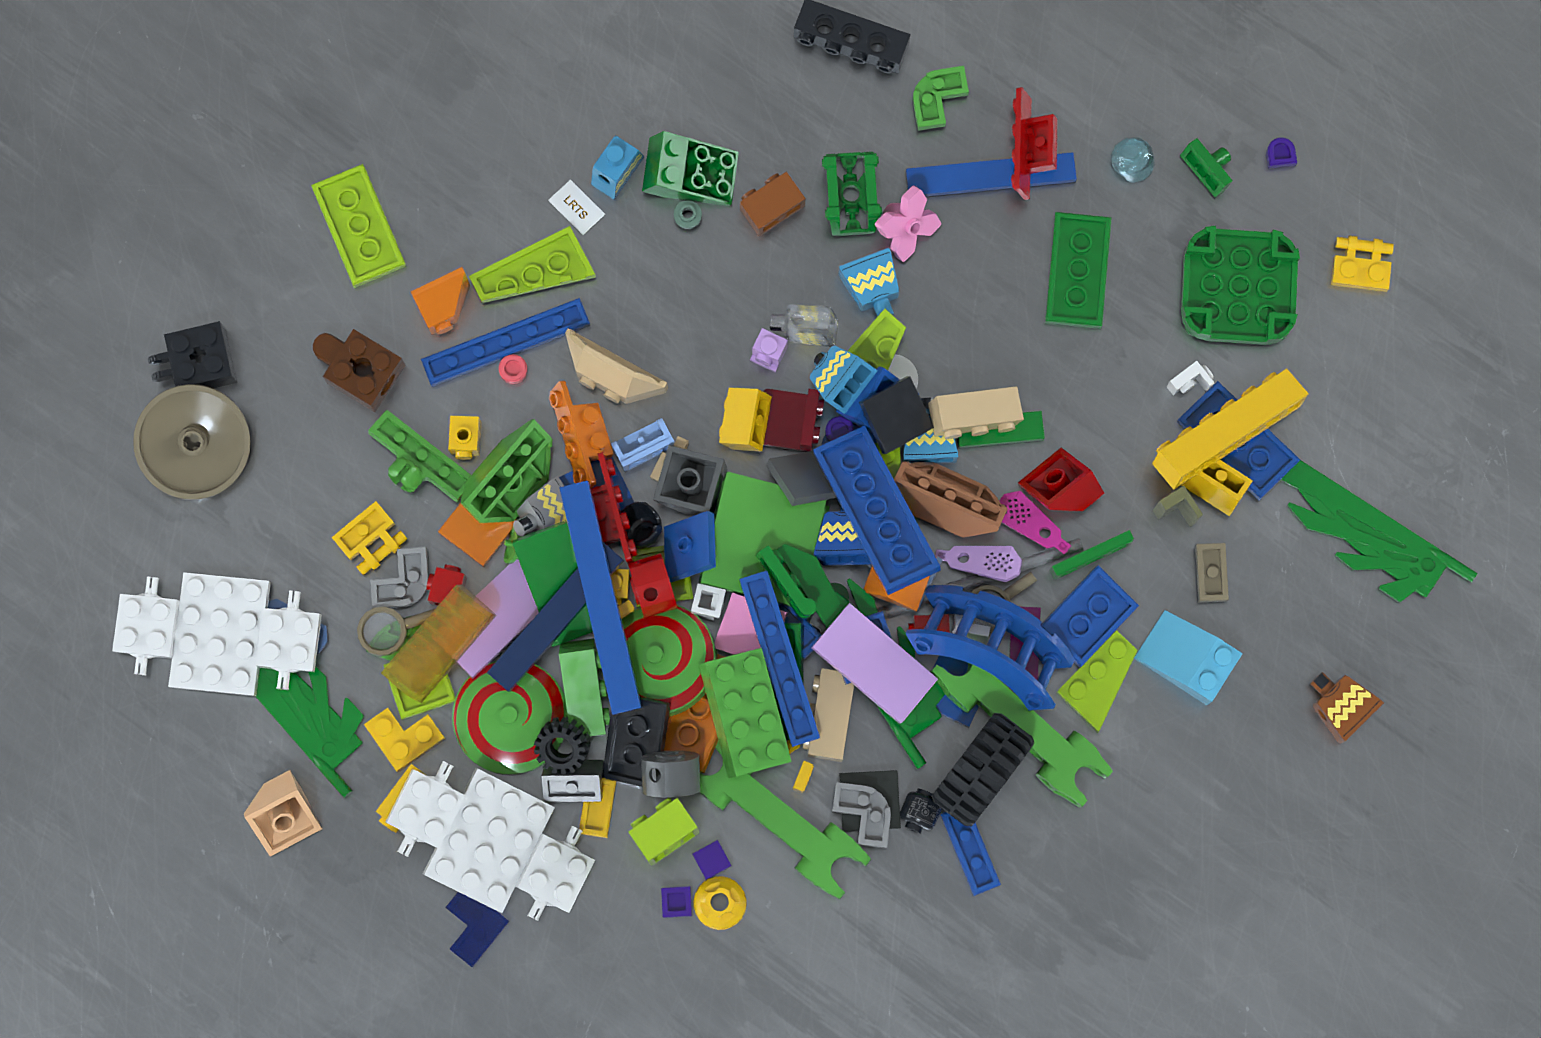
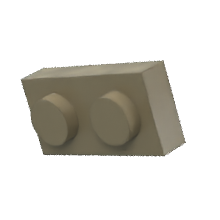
(1211, 572)

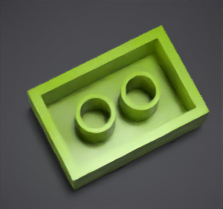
(663, 830)

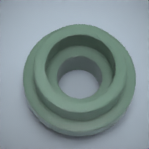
(687, 223)

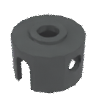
(672, 774)

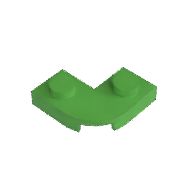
(932, 90)

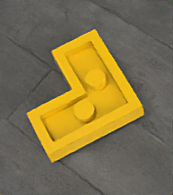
(403, 746)

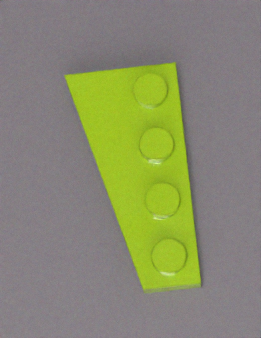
(540, 266)

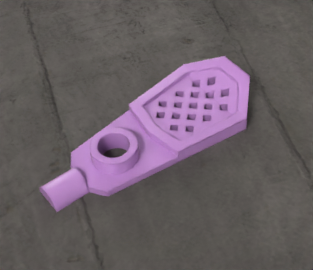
(978, 560)

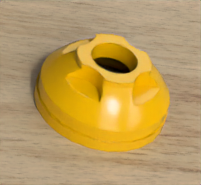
(719, 919)

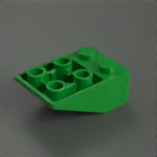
(689, 170)

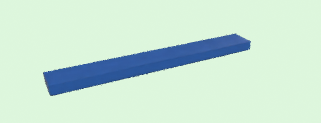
(600, 597)

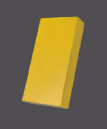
(597, 815)

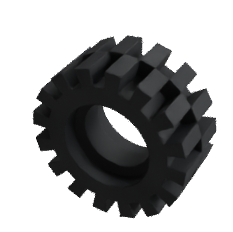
(568, 732)

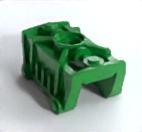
(865, 186)

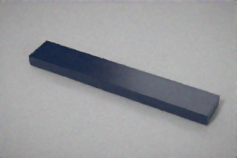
(545, 628)

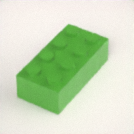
(745, 713)

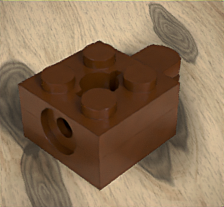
(358, 367)

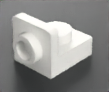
(1185, 380)

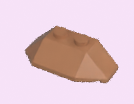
(949, 499)

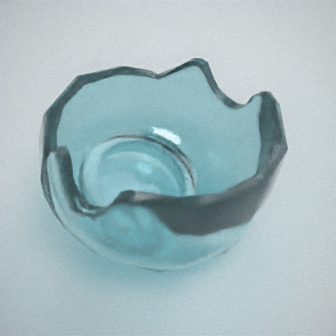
(1133, 159)

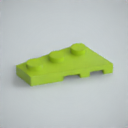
(879, 341)

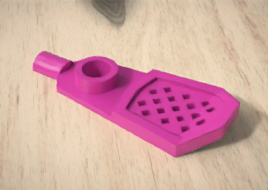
(1033, 524)

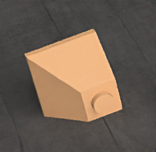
(281, 814)

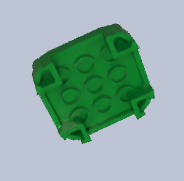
(1239, 286)

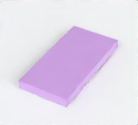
(515, 609)
(874, 663)

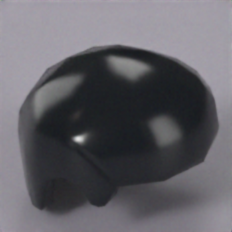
(644, 524)

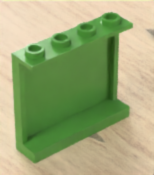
(749, 519)

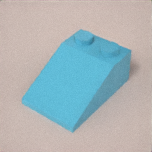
(1188, 657)

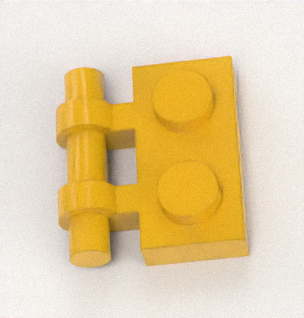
(1360, 272)
(365, 530)

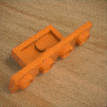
(581, 431)

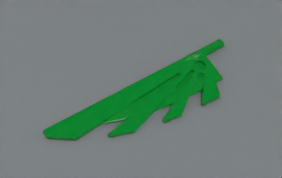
(1378, 537)
(829, 605)
(312, 722)

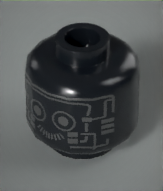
(920, 811)

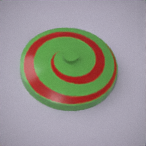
(668, 655)
(501, 726)

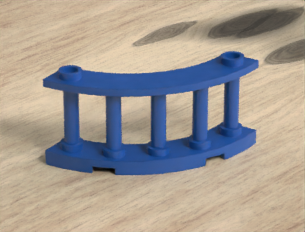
(1005, 617)

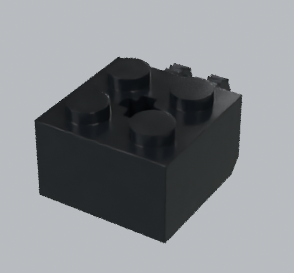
(185, 347)

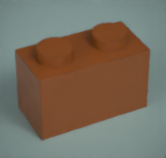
(772, 203)

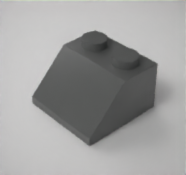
(690, 481)

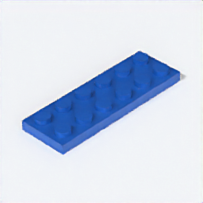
(876, 510)

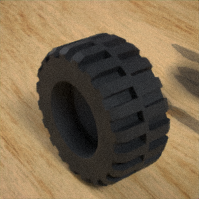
(983, 769)

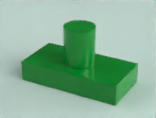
(1208, 166)

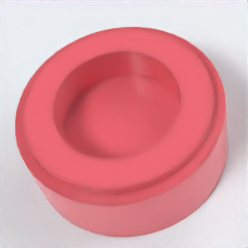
(513, 369)

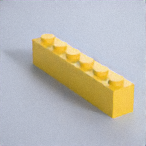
(1229, 428)

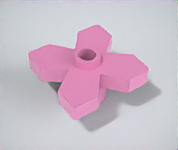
(906, 221)

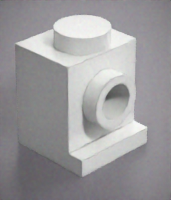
(708, 602)

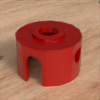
(651, 585)

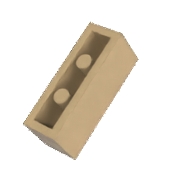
(975, 412)
(830, 715)

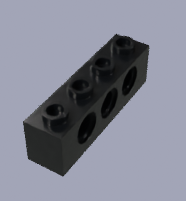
(843, 23)

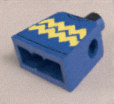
(838, 542)

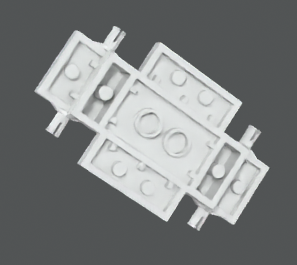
(217, 633)
(489, 840)

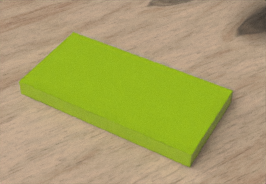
(358, 225)

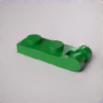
(786, 583)

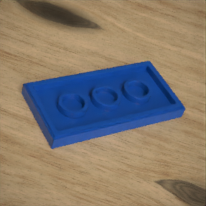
(1260, 459)

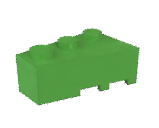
(583, 686)

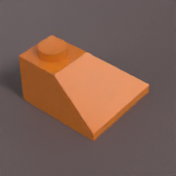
(442, 300)

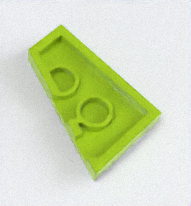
(1097, 682)

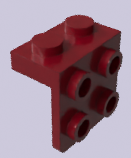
(793, 419)

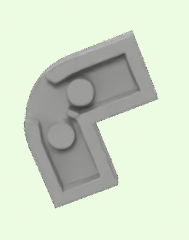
(409, 586)
(870, 806)

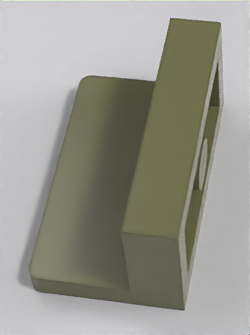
(1183, 501)

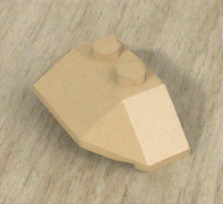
(611, 373)

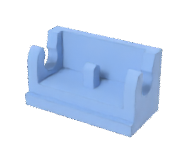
(642, 445)

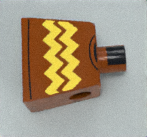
(1343, 705)

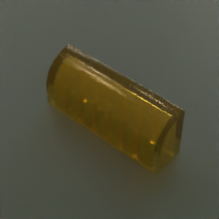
(438, 643)

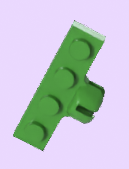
(417, 458)

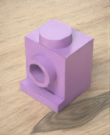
(769, 350)

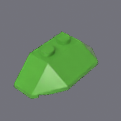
(509, 475)

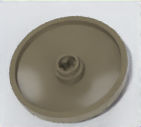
(191, 441)

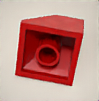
(1062, 483)

